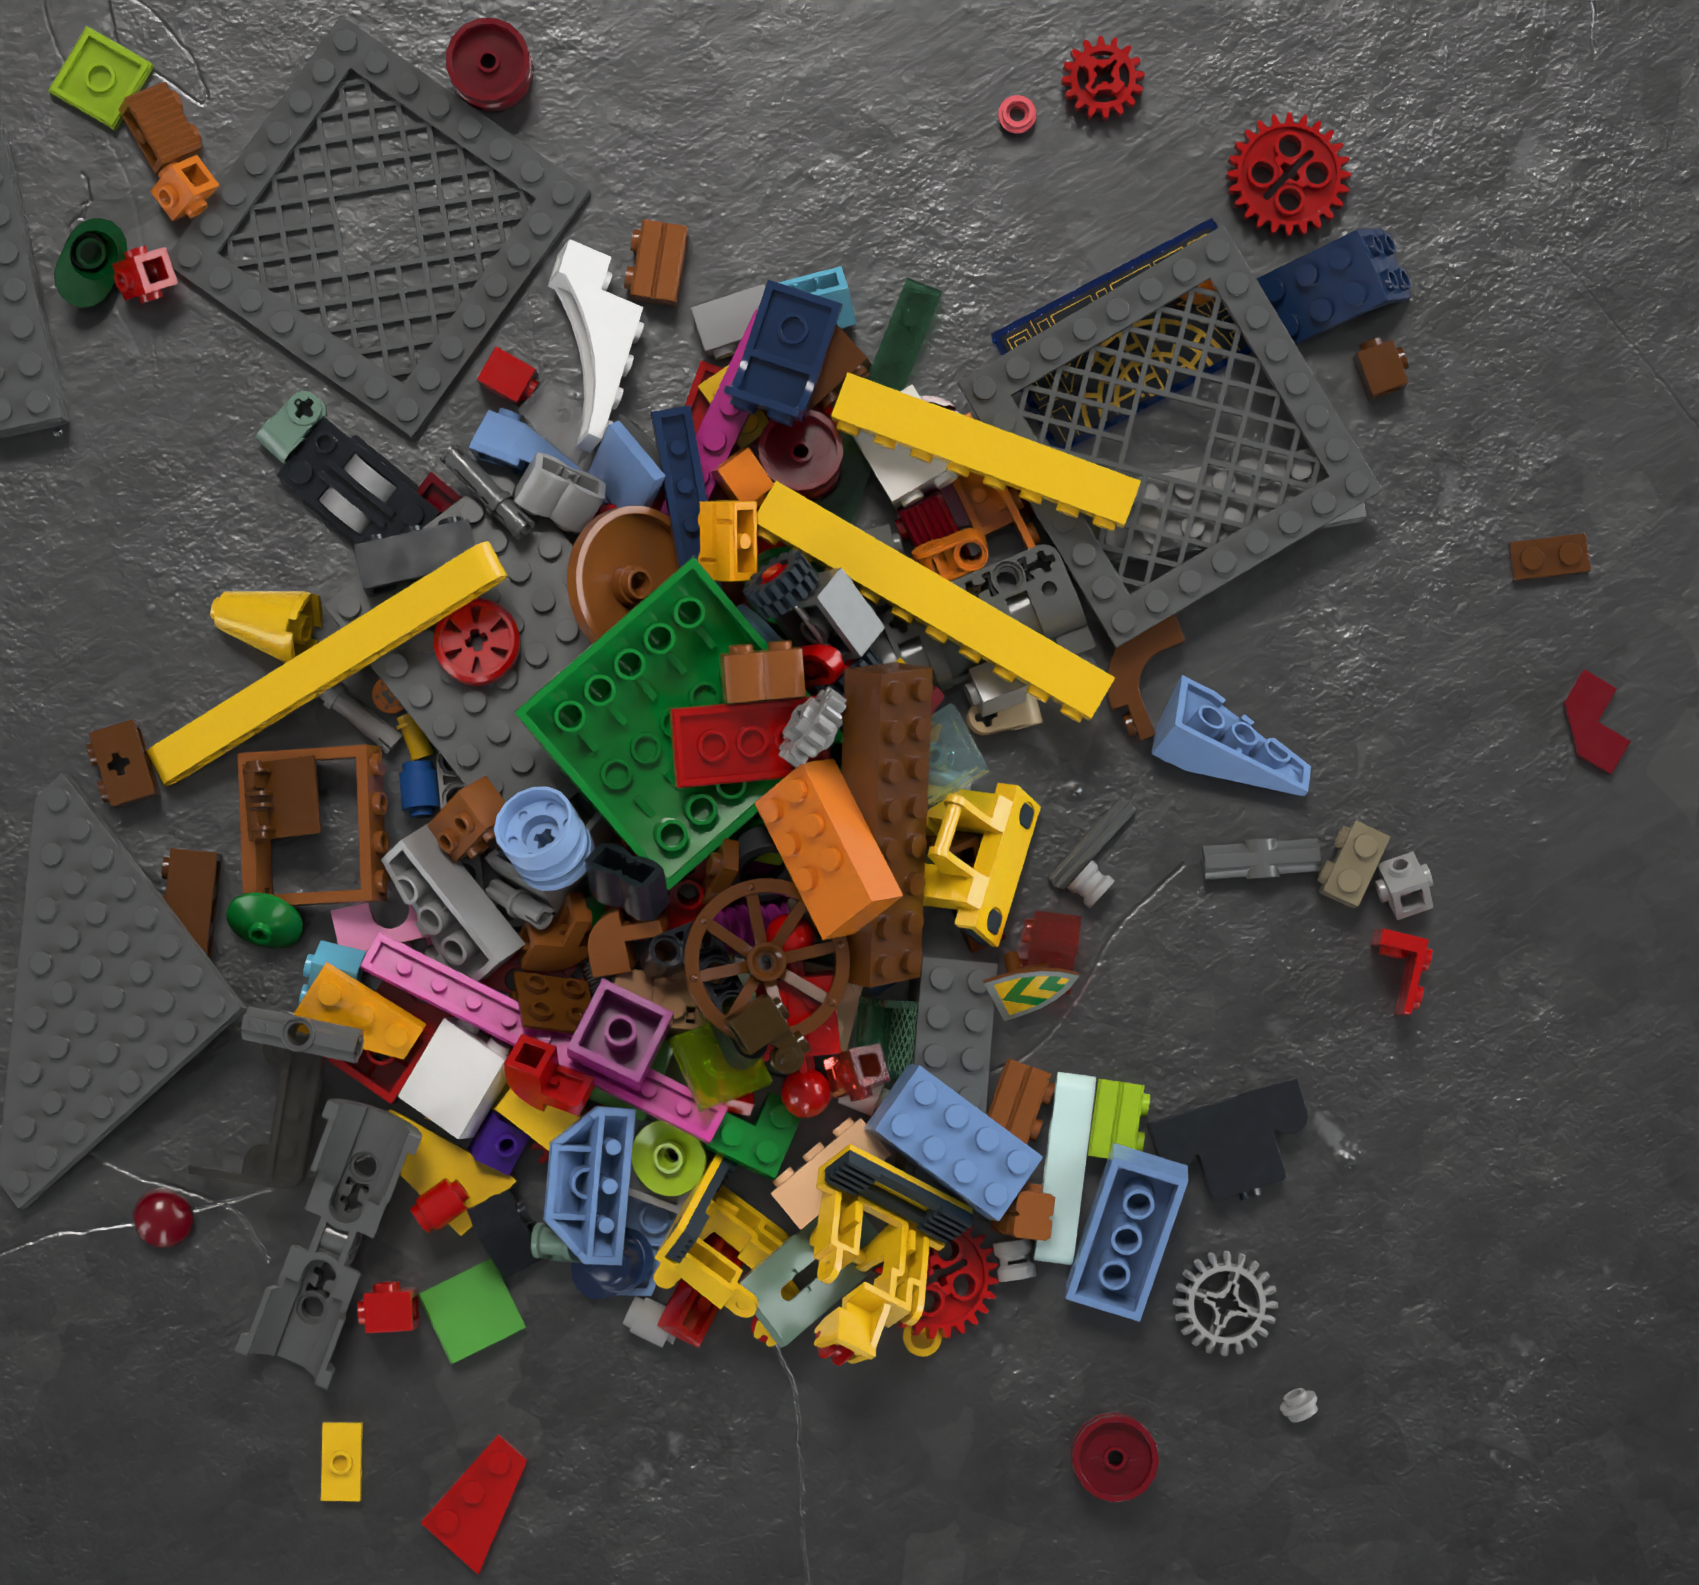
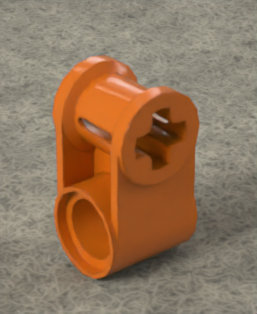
(947, 554)

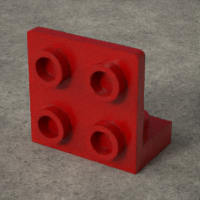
(1419, 957)

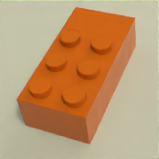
(828, 849)

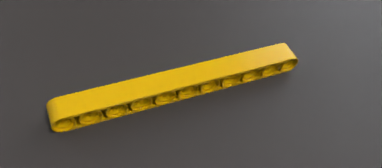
(327, 663)

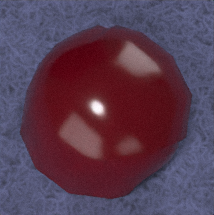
(162, 1217)

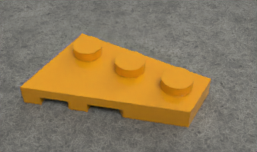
(347, 1002)

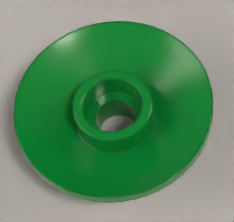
(264, 920)

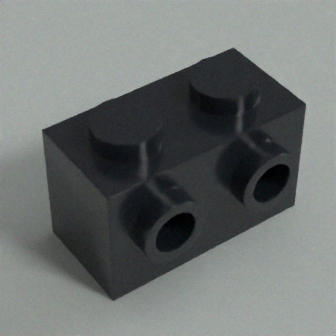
(505, 1232)

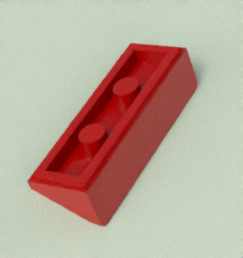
(688, 1311)

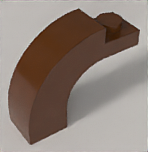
(1127, 666)

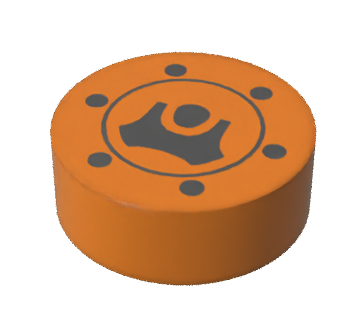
(385, 699)

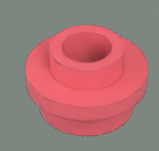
(1021, 103)

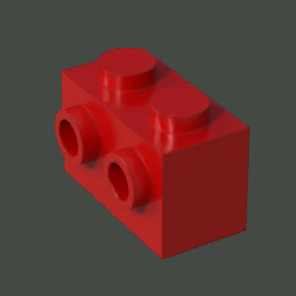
(389, 1308)

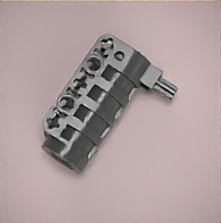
(1042, 603)

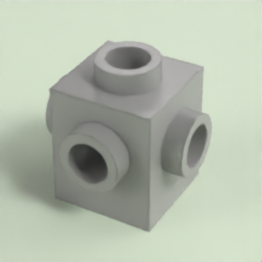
(1404, 885)

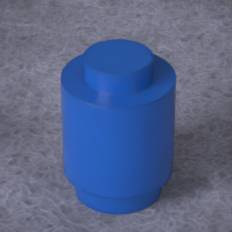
(419, 788)

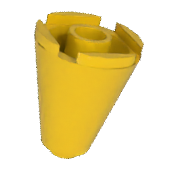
(270, 620)

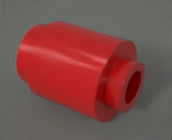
(440, 1205)

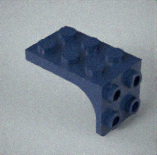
(1336, 283)
(784, 354)

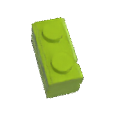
(1117, 1117)

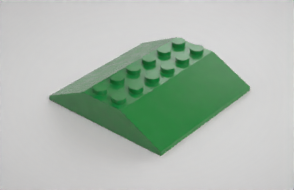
(612, 729)

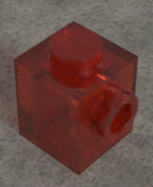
(856, 1072)

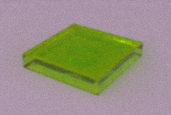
(708, 1072)

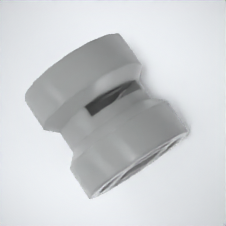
(1014, 1250)

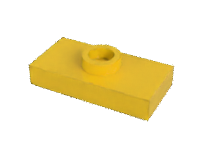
(341, 1461)

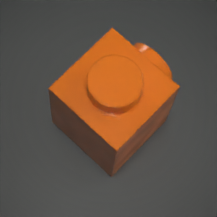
(743, 477)

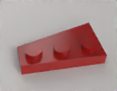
(476, 1503)

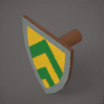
(1027, 988)

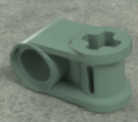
(286, 429)
(549, 1246)

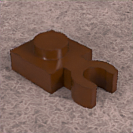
(721, 869)

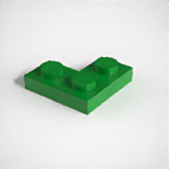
(759, 1145)

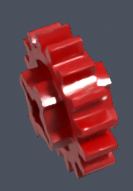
(1113, 89)

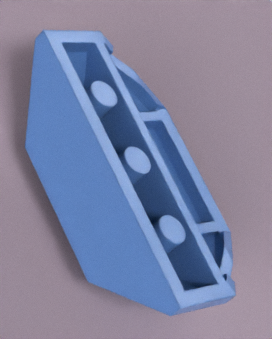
(591, 1184)

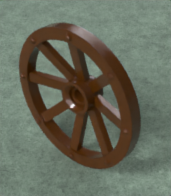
(772, 950)

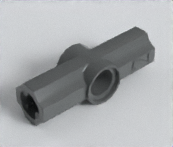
(1261, 858)
(280, 1031)

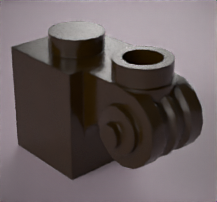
(765, 1023)

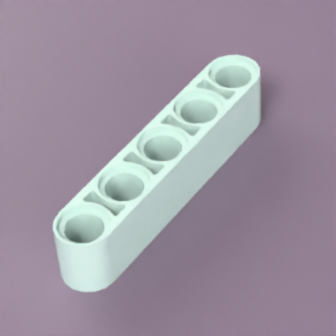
(1066, 1163)

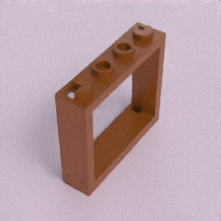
(373, 838)

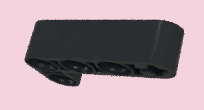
(721, 995)

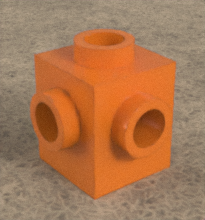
(184, 188)

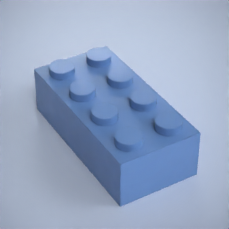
(953, 1142)
(1126, 1232)

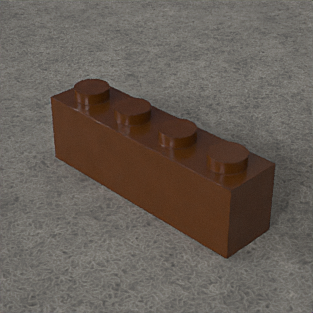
(193, 891)

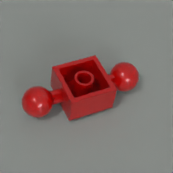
(806, 1090)

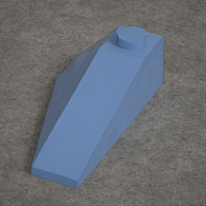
(508, 441)
(1214, 742)

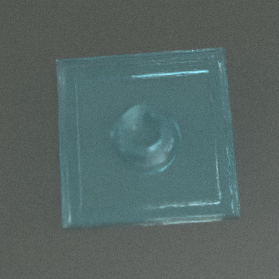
(952, 756)

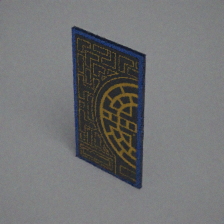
(1052, 313)

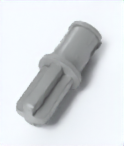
(520, 904)

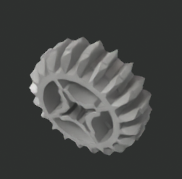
(1231, 1286)

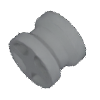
(1090, 884)

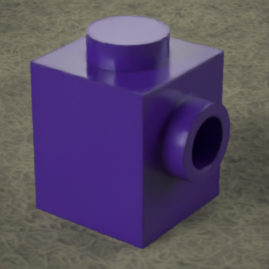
(498, 1142)

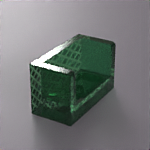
(892, 1026)

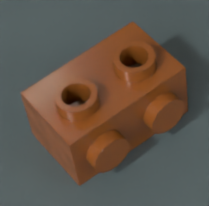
(468, 820)

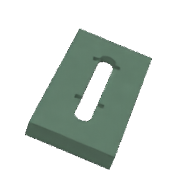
(789, 1318)

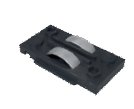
(354, 485)

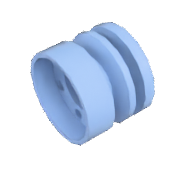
(543, 838)

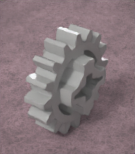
(812, 727)

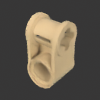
(1011, 718)

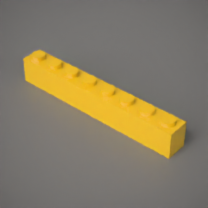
(986, 451)

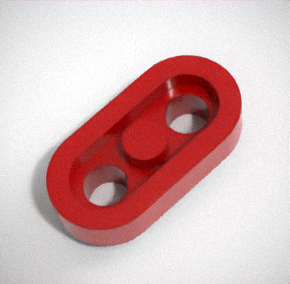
(821, 664)

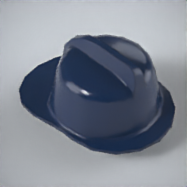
(609, 1280)

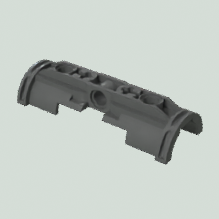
(281, 1320)

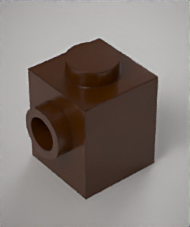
(1381, 367)

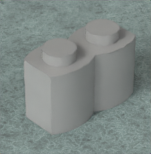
(559, 493)

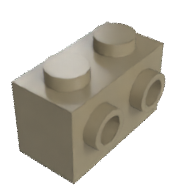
(1354, 863)

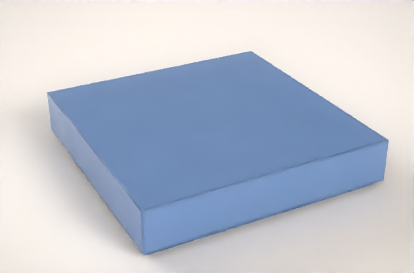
(626, 469)

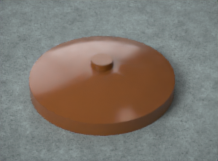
(618, 565)

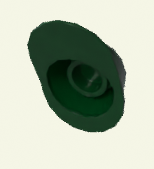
(85, 264)

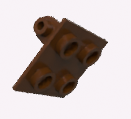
(281, 798)
(550, 1001)

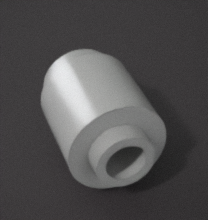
(643, 1321)

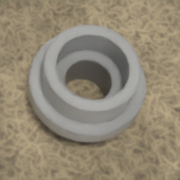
(1299, 1405)

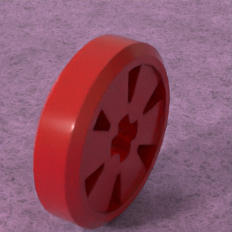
(498, 653)

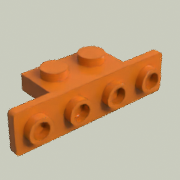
(993, 508)

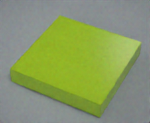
(100, 77)

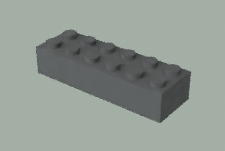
(953, 1032)

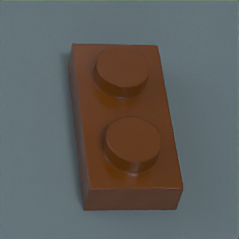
(1549, 557)

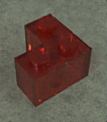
(1051, 939)

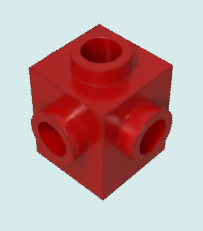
(144, 274)

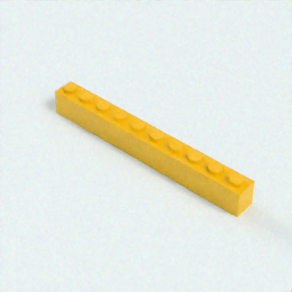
(934, 602)

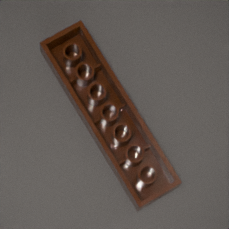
(888, 776)

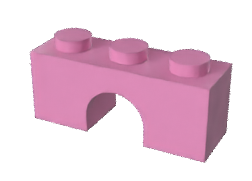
(358, 927)

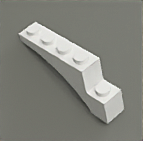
(603, 331)

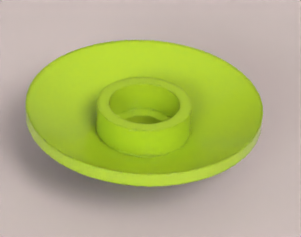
(658, 1169)

